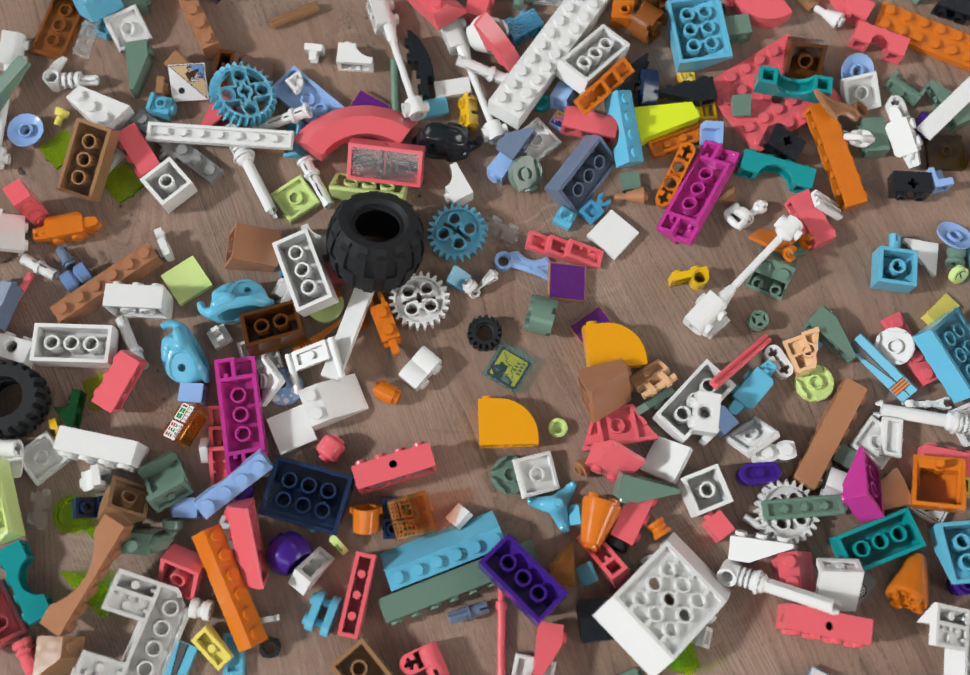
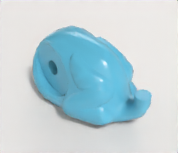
(234, 299)
(183, 355)

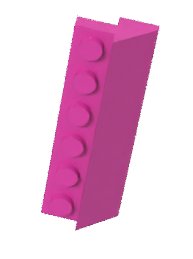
(698, 193)
(240, 409)

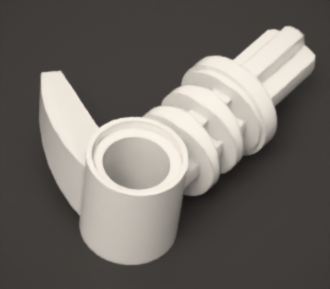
(65, 79)

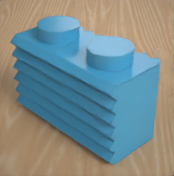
(524, 26)

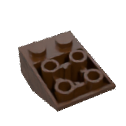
(229, 56)

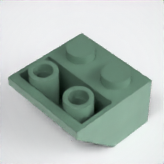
(772, 275)

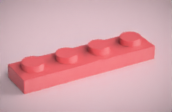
(917, 363)

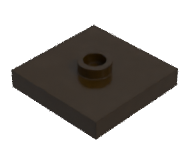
(945, 153)

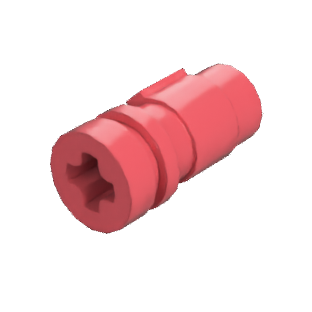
(26, 653)

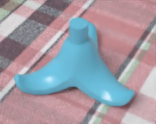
(556, 505)

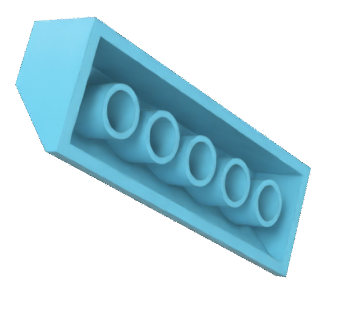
(440, 551)

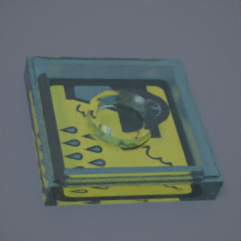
(508, 367)

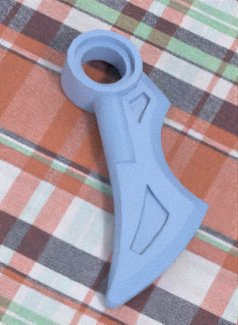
(519, 262)

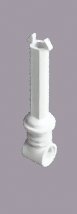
(245, 158)
(952, 421)
(758, 582)

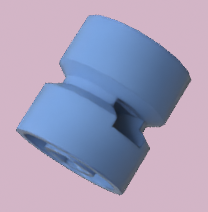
(77, 277)

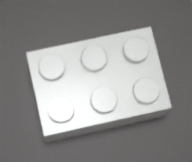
(138, 300)

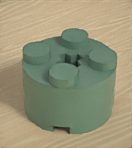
(540, 315)

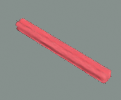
(740, 361)

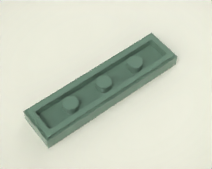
(802, 507)

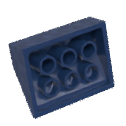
(307, 495)

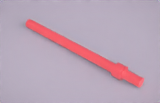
(501, 606)

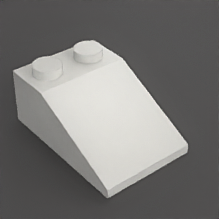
(332, 401)

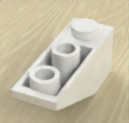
(751, 547)

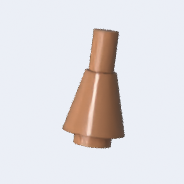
(636, 196)
(581, 468)

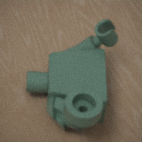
(150, 540)

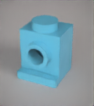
(161, 107)

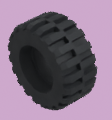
(33, 402)

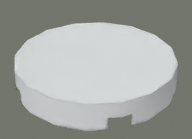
(895, 345)

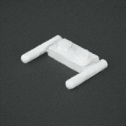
(311, 356)

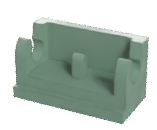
(902, 88)

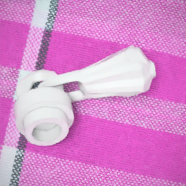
(471, 285)

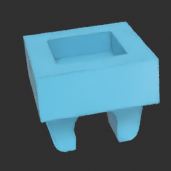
(564, 218)

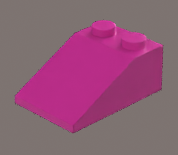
(863, 488)

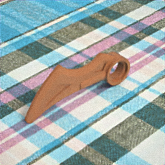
(834, 108)

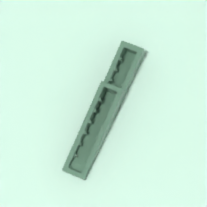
(11, 78)

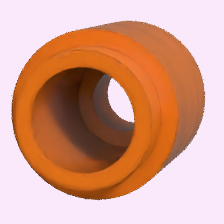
(387, 392)

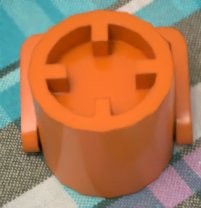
(365, 518)

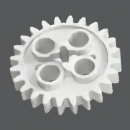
(423, 316)
(774, 491)

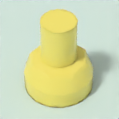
(61, 115)

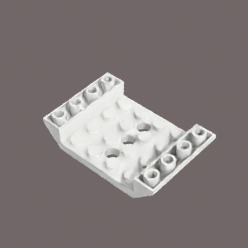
(642, 619)

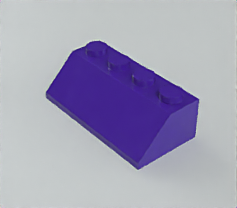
(522, 579)

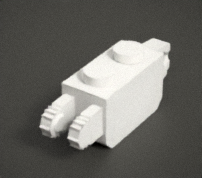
(903, 136)

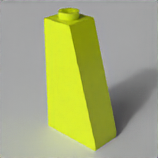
(664, 119)

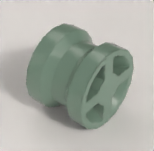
(955, 257)
(760, 317)

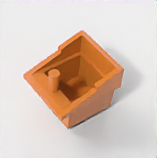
(938, 483)

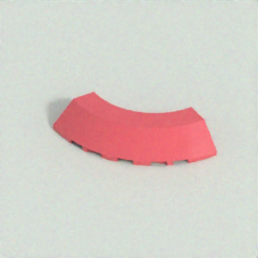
(361, 121)

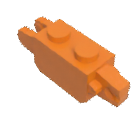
(66, 228)
(386, 325)

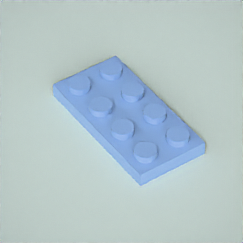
(311, 93)

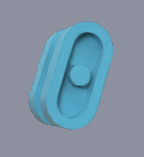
(311, 618)

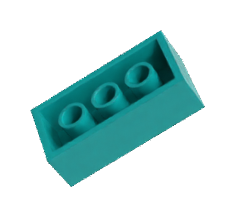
(879, 539)

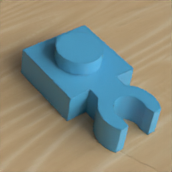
(593, 210)

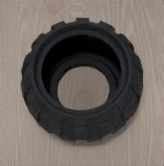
(370, 263)

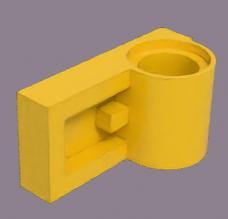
(681, 277)

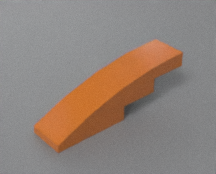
(603, 85)

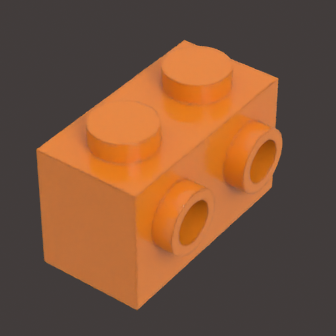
(621, 12)

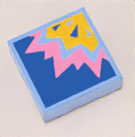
(556, 120)

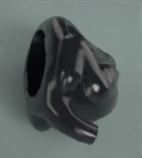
(446, 141)

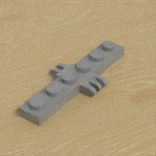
(183, 152)

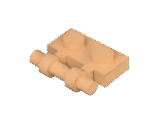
(649, 375)

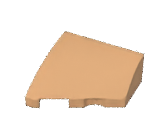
(803, 351)
(895, 490)

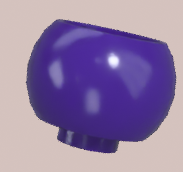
(287, 552)

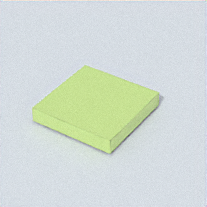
(295, 199)
(187, 281)

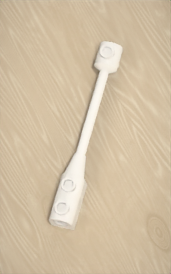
(385, 23)
(458, 43)
(11, 46)
(713, 305)

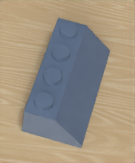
(581, 173)

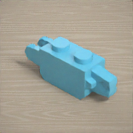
(752, 389)

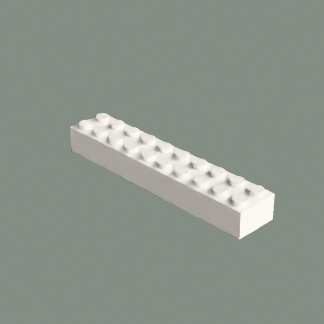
(538, 64)

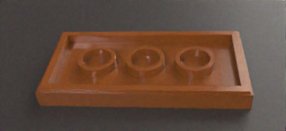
(57, 30)

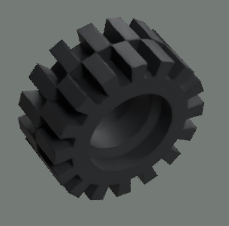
(484, 322)

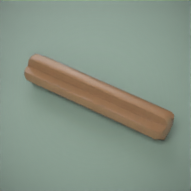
(294, 14)

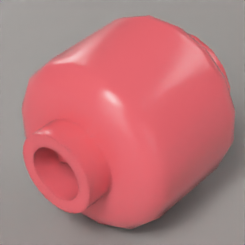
(330, 448)

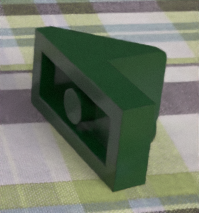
(73, 414)

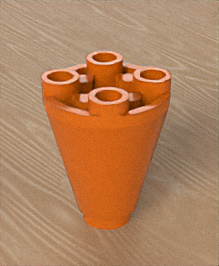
(597, 520)
(910, 585)

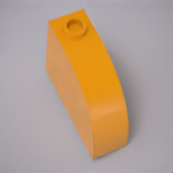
(611, 342)
(505, 424)

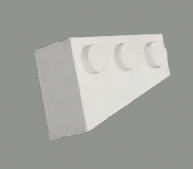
(100, 108)

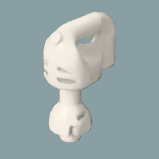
(859, 137)
(744, 215)

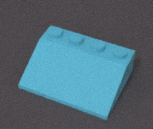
(697, 34)
(947, 351)
(952, 548)

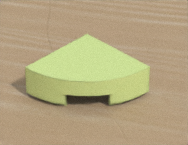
(336, 542)

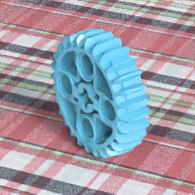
(245, 95)

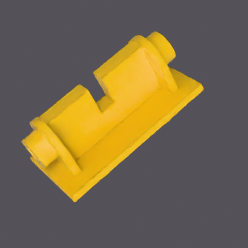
(467, 105)

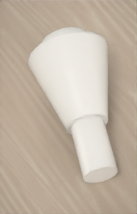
(834, 18)

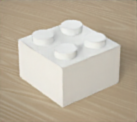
(169, 185)
(704, 490)

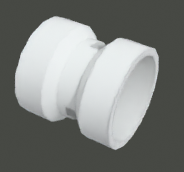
(201, 608)

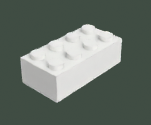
(591, 58)
(305, 272)
(74, 345)
(675, 412)
(100, 449)

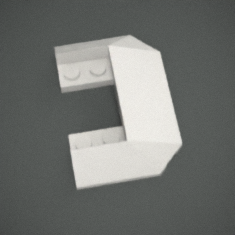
(159, 626)
(950, 631)

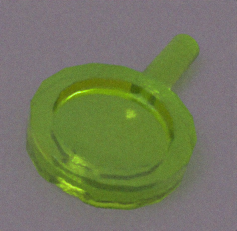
(64, 521)

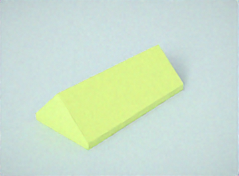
(343, 188)
(10, 515)

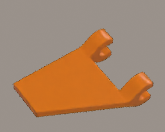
(765, 237)

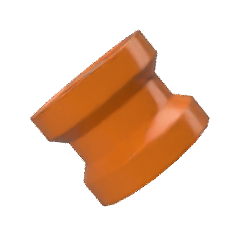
(658, 528)

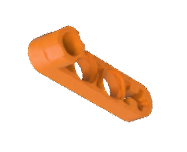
(672, 174)

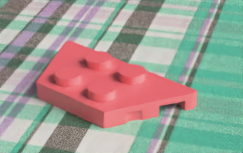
(622, 426)

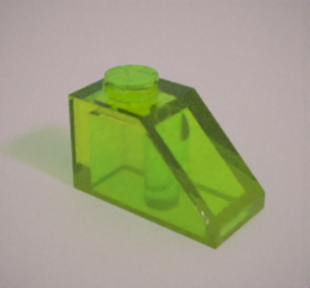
(685, 662)

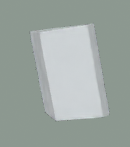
(861, 88)

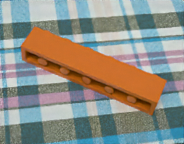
(836, 158)
(229, 588)

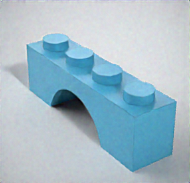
(628, 149)

